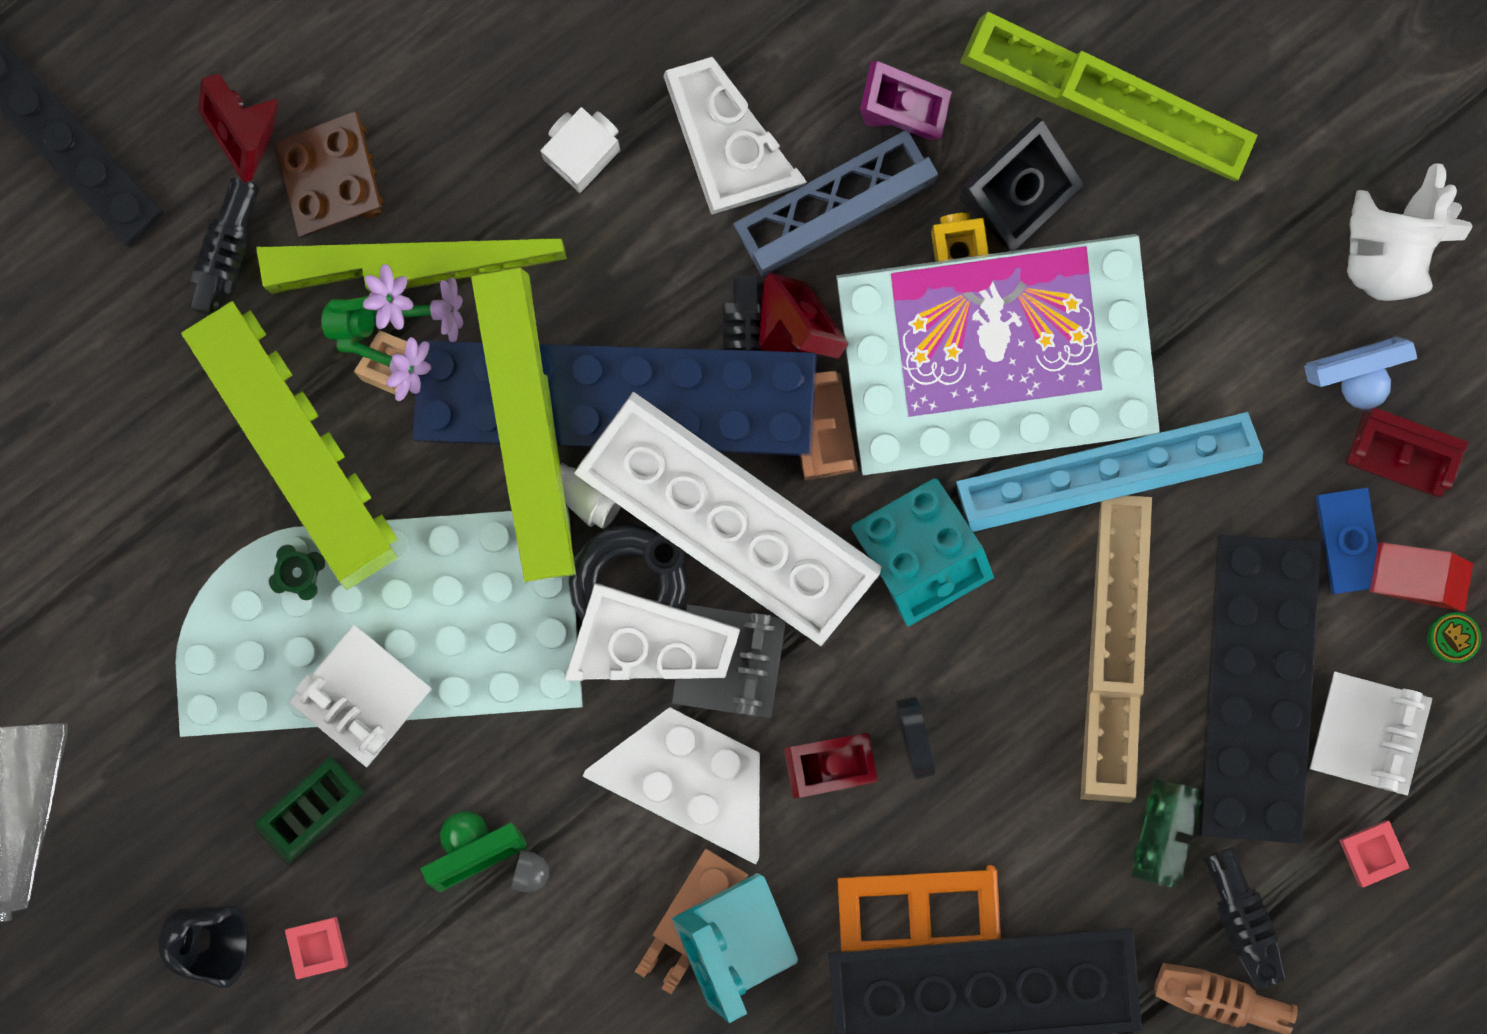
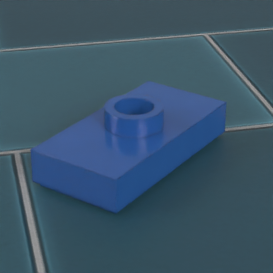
(1348, 539)

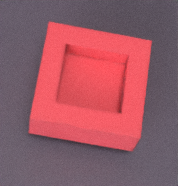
(1374, 853)
(316, 947)

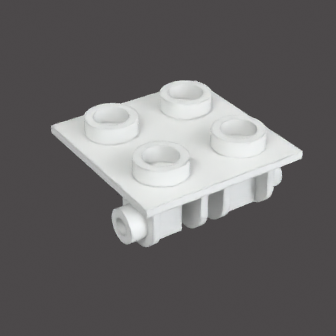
(360, 695)
(1371, 733)

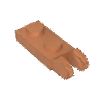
(706, 879)

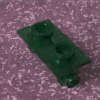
(1157, 854)

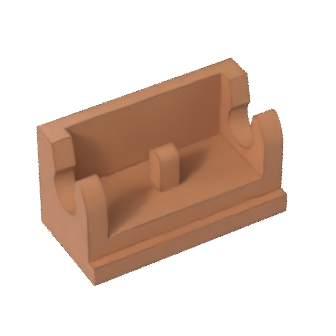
(832, 437)

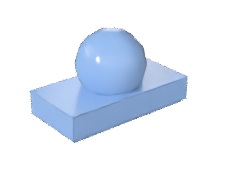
(1362, 370)

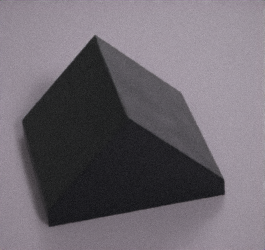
(1022, 185)

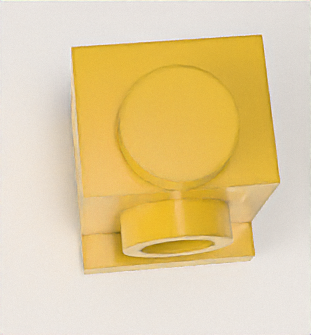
(958, 230)

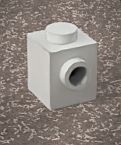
(580, 147)

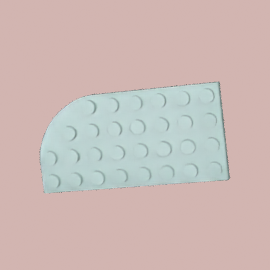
(443, 609)

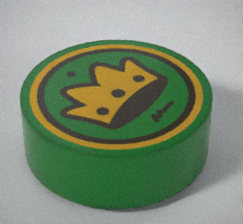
(1454, 638)

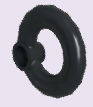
(625, 541)

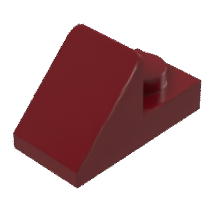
(238, 130)
(797, 320)
(830, 765)

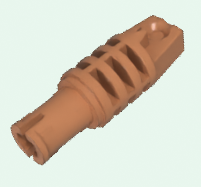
(1222, 999)

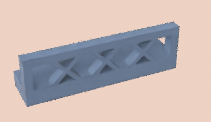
(843, 217)

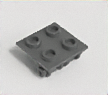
(751, 672)

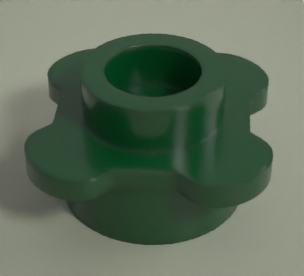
(287, 561)

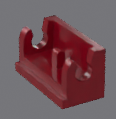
(1406, 452)

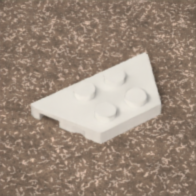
(689, 779)

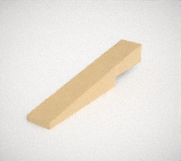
(1117, 650)

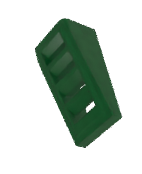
(305, 837)

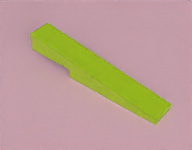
(1107, 96)
(421, 263)
(524, 423)

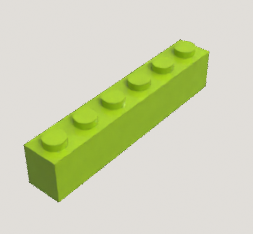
(290, 445)

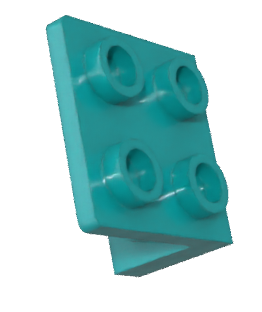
(923, 551)
(735, 943)

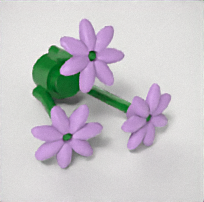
(355, 318)

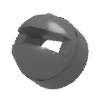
(530, 872)

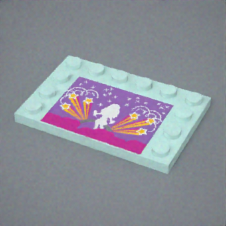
(999, 354)

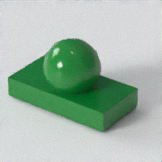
(470, 849)

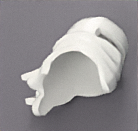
(1395, 250)

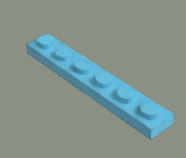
(1109, 472)

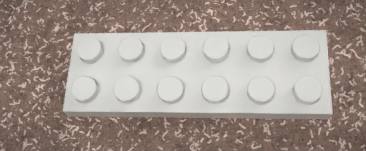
(727, 519)

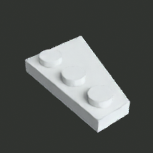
(726, 142)
(646, 639)

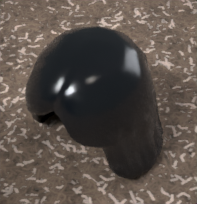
(227, 949)

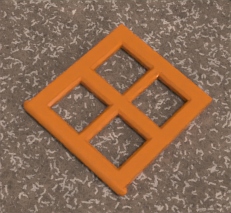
(918, 889)

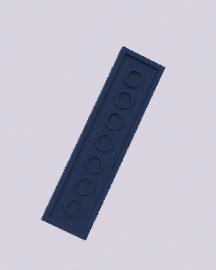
(722, 396)

